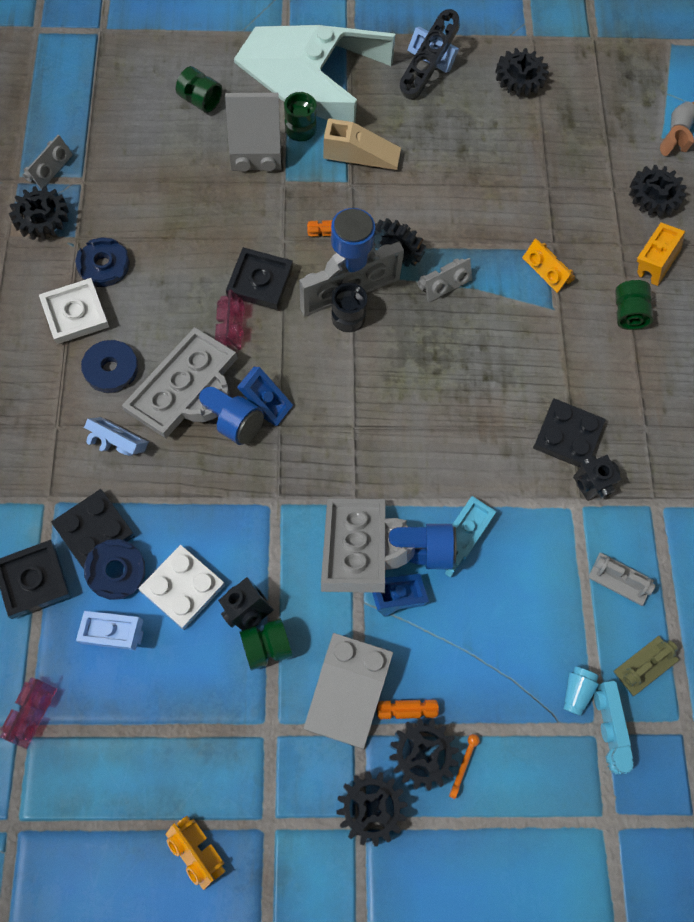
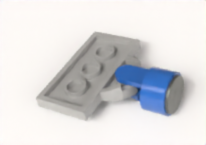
(353, 263)
(194, 388)
(365, 544)

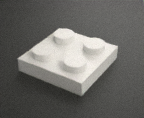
(73, 311)
(182, 587)

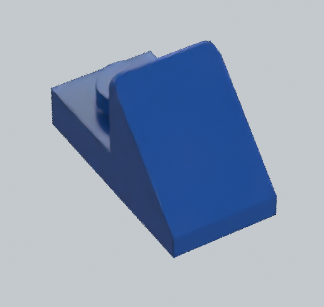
(265, 394)
(401, 593)

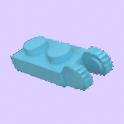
(469, 528)
(614, 728)

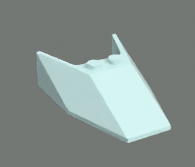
(292, 60)

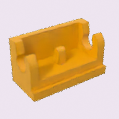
(660, 252)

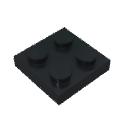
(260, 278)
(569, 433)
(91, 524)
(32, 579)

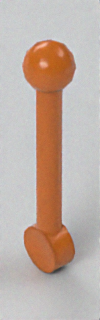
(473, 741)

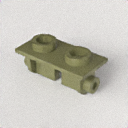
(647, 665)

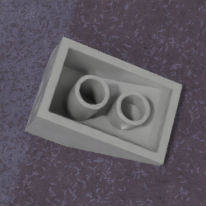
(253, 131)
(348, 690)

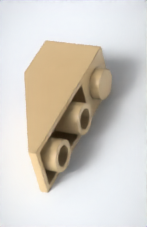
(354, 144)

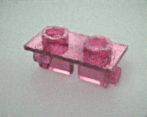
(230, 310)
(22, 725)

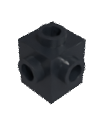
(597, 477)
(244, 605)

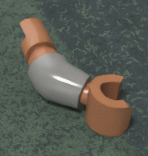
(679, 133)

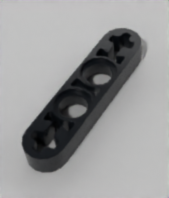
(425, 52)

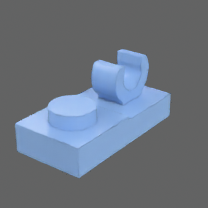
(449, 56)
(109, 433)
(110, 630)

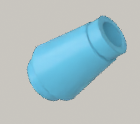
(580, 690)

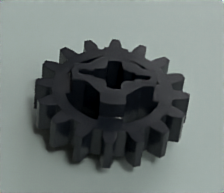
(521, 72)
(657, 190)
(39, 212)
(390, 233)
(415, 741)
(383, 819)

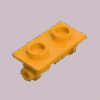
(548, 265)
(199, 863)

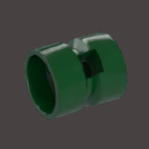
(198, 89)
(300, 116)
(634, 305)
(265, 644)

